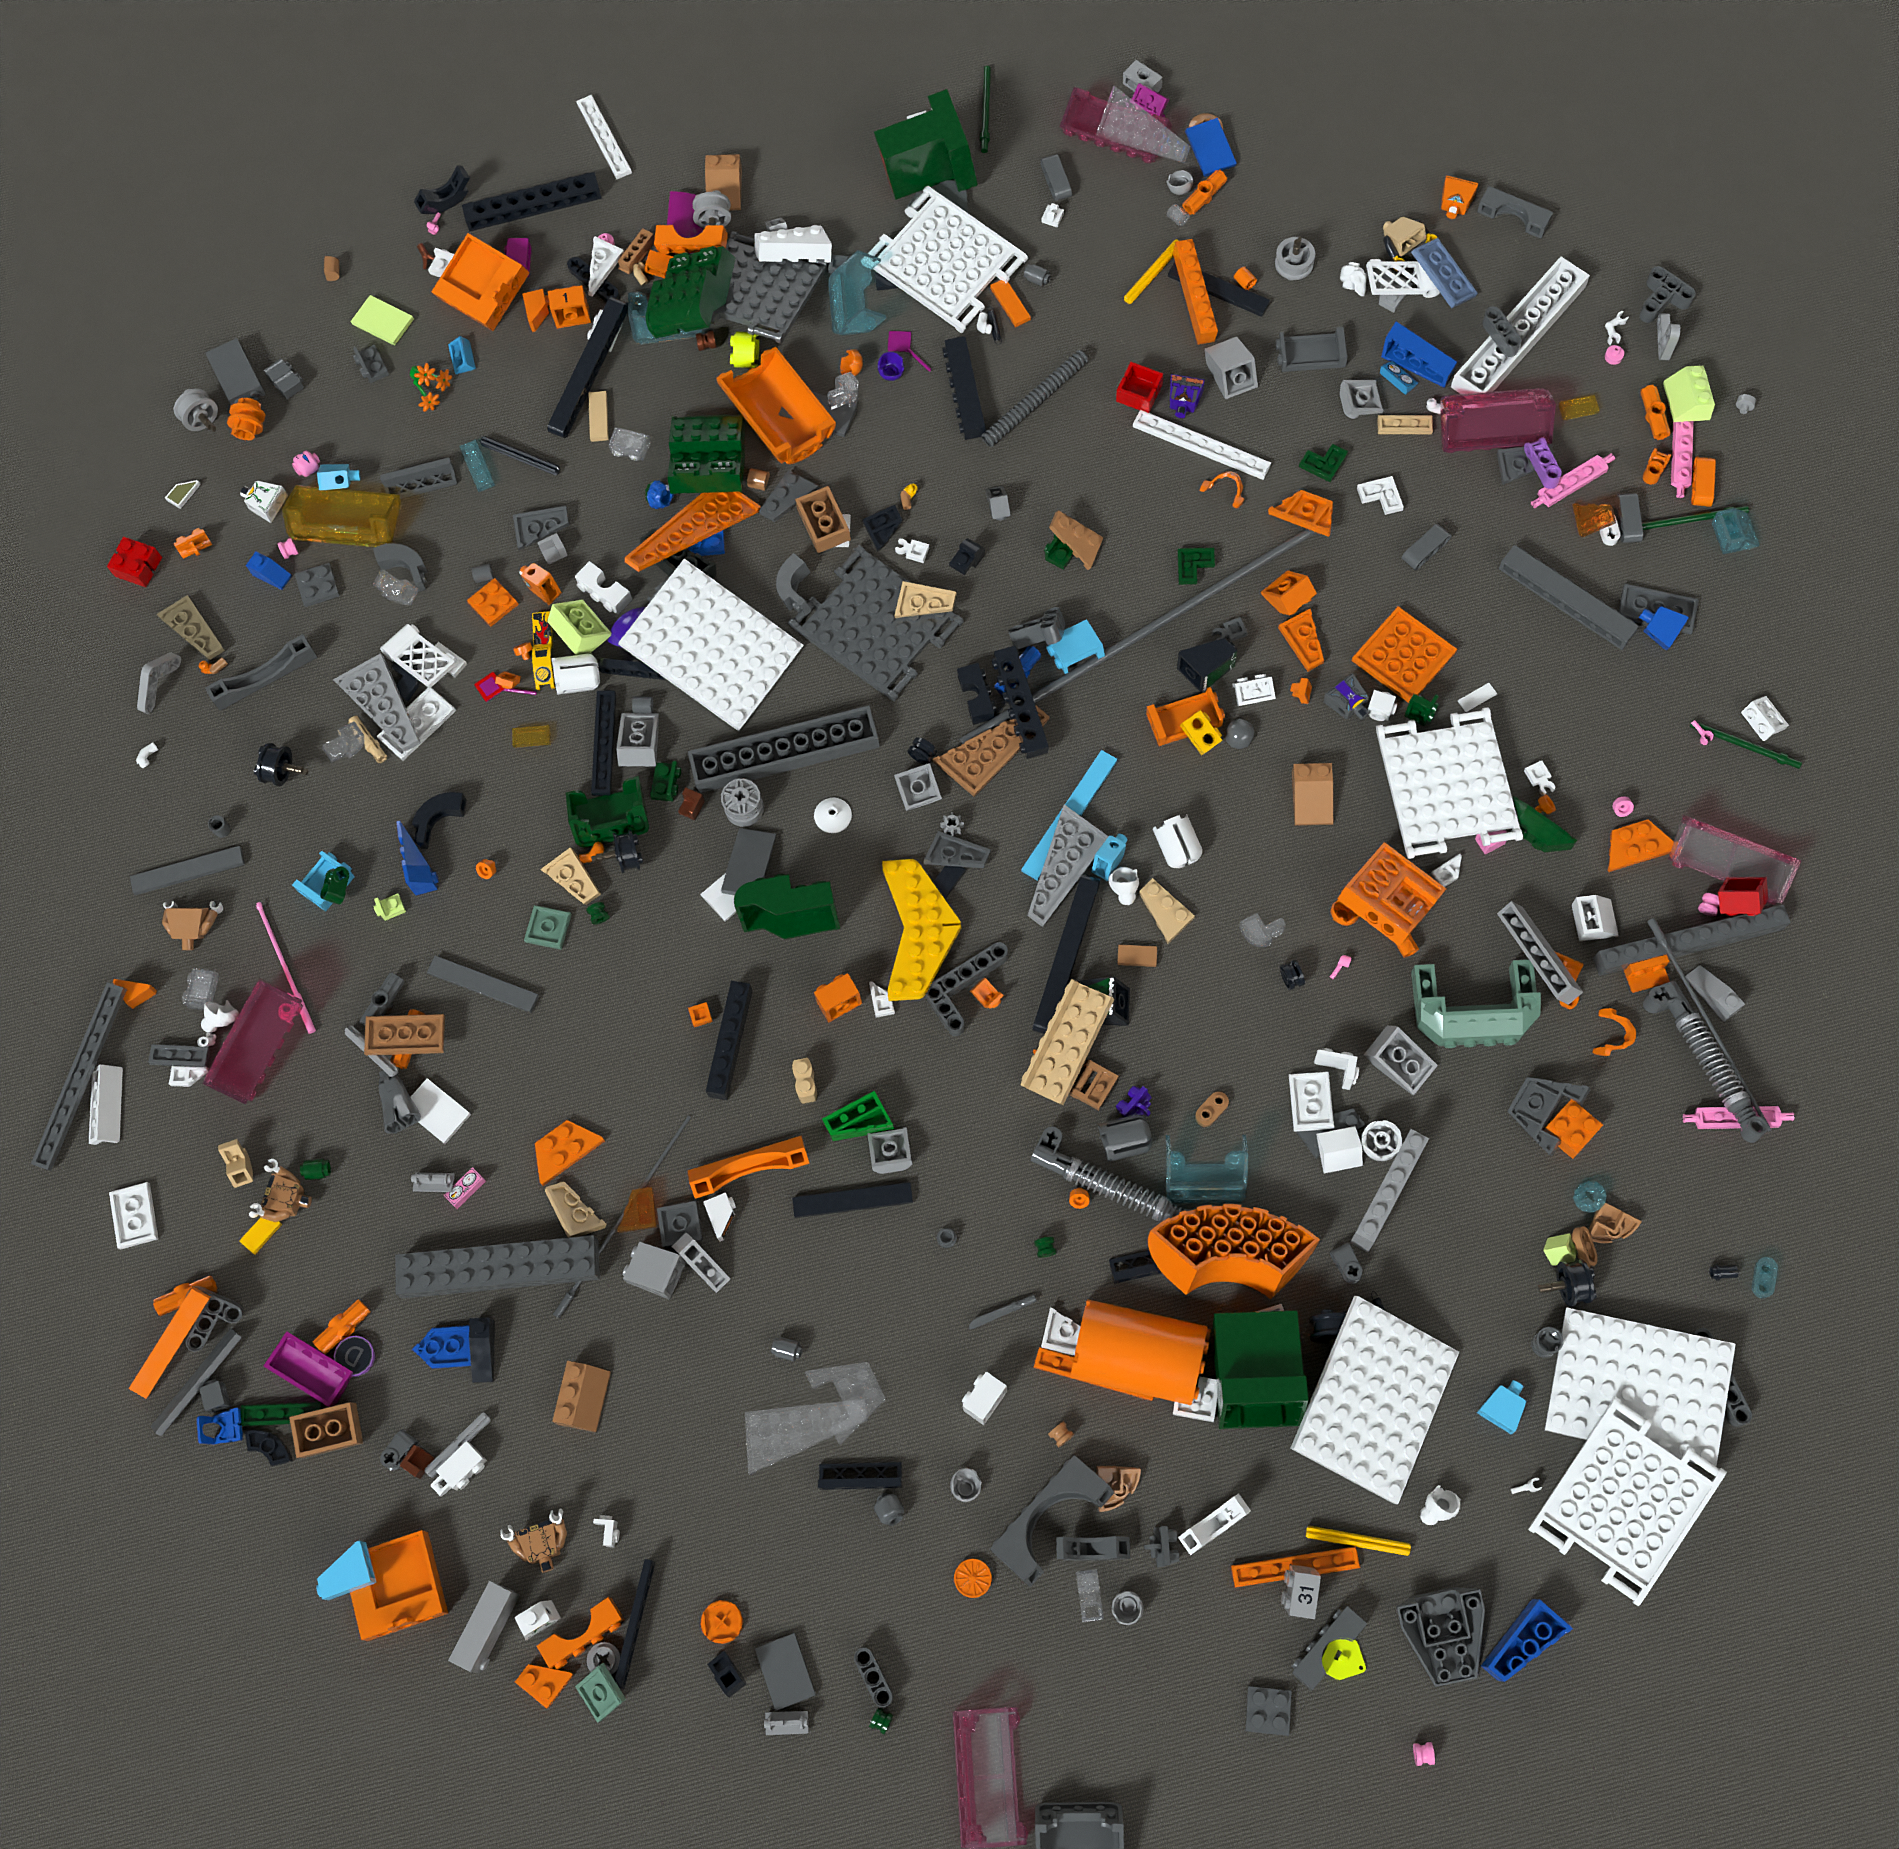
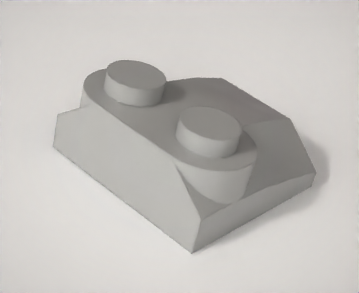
(1360, 398)
(917, 787)
(889, 1151)

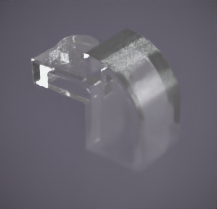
(845, 391)
(395, 590)
(347, 744)
(1259, 934)
(1089, 1595)

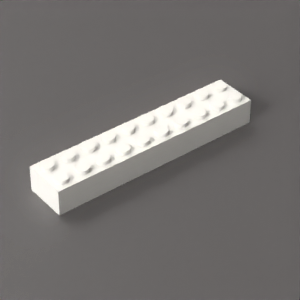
(1531, 321)

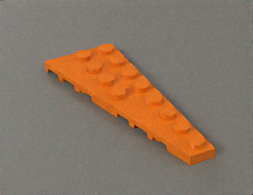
(695, 522)

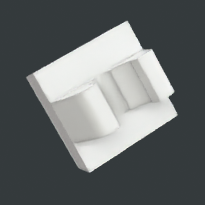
(1052, 215)

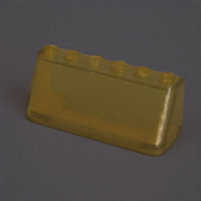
(341, 516)

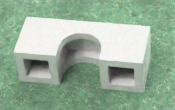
(613, 598)

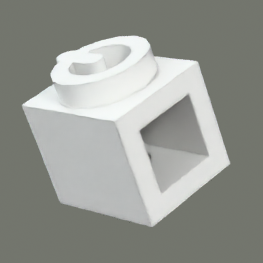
(1382, 705)

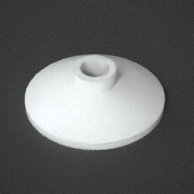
(836, 822)

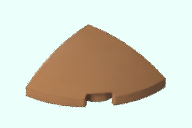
(1611, 1224)
(1121, 1480)

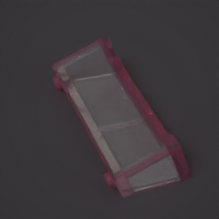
(1729, 855)
(987, 1778)

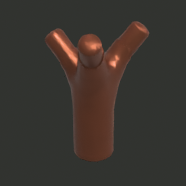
(425, 255)

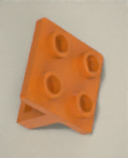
(1647, 973)

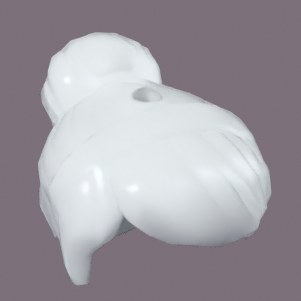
(1124, 883)
(218, 1016)
(1440, 1506)

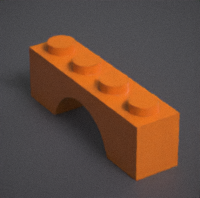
(669, 241)
(604, 1618)

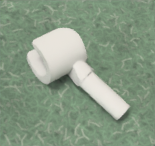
(1529, 1486)

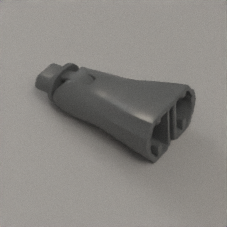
(397, 1104)

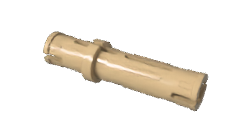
(371, 744)

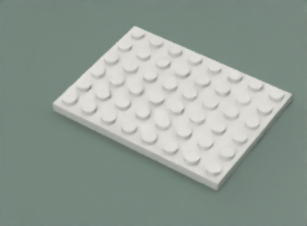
(711, 644)
(1653, 1370)
(1375, 1400)

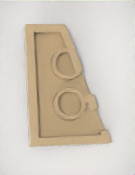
(923, 600)
(573, 876)
(1167, 911)
(572, 1212)

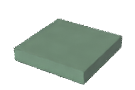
(547, 927)
(600, 1692)

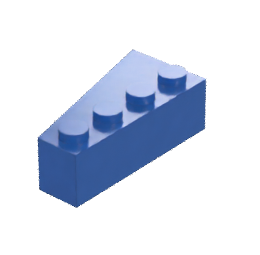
(1417, 355)
(1526, 1639)

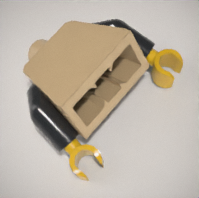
(1403, 236)

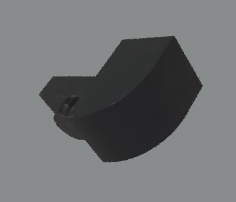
(968, 555)
(726, 1674)

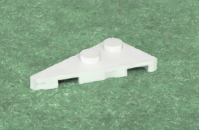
(604, 259)

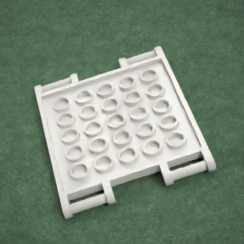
(945, 258)
(1448, 783)
(1627, 1501)

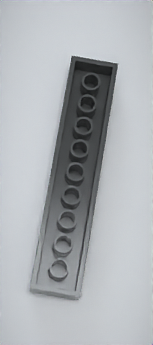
(784, 749)
(497, 1267)

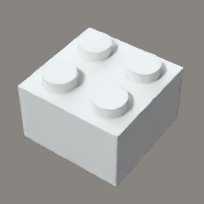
(984, 1397)

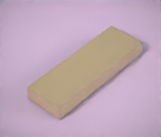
(598, 416)
(1405, 424)

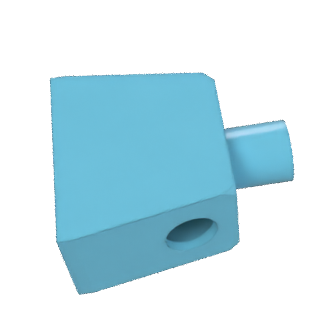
(329, 476)
(1109, 856)
(1504, 1407)

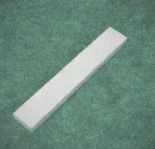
(604, 137)

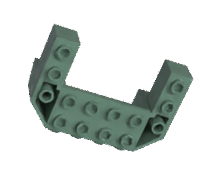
(1481, 1022)

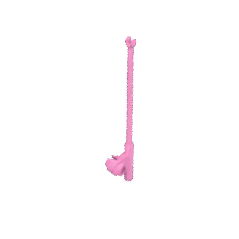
(304, 1013)

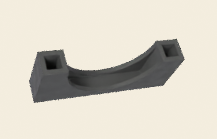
(1072, 1482)

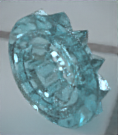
(1586, 1204)

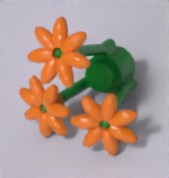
(423, 375)

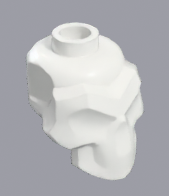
(1354, 278)

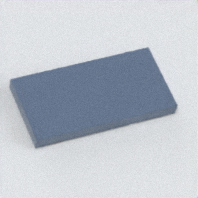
(1444, 273)

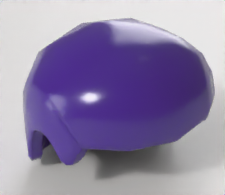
(890, 366)

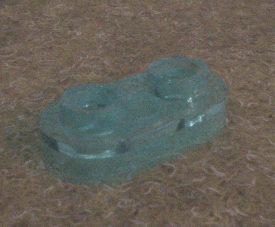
(1763, 1278)

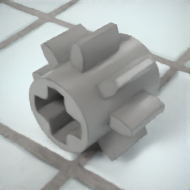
(952, 819)

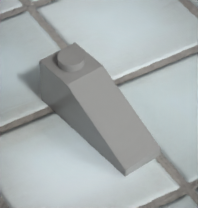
(1715, 993)
(701, 1262)

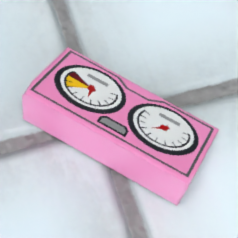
(465, 1188)

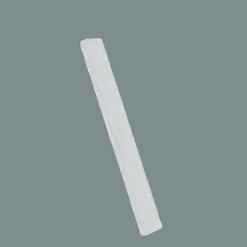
(1202, 444)

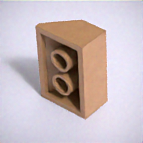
(581, 1396)

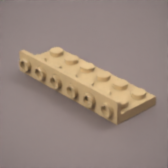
(1067, 1042)

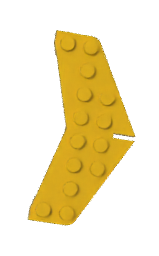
(927, 931)

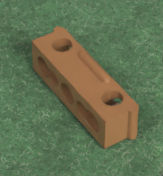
(636, 251)

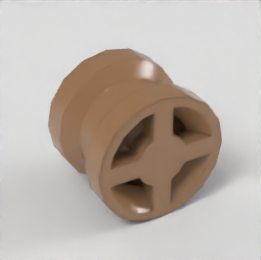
(1061, 1434)

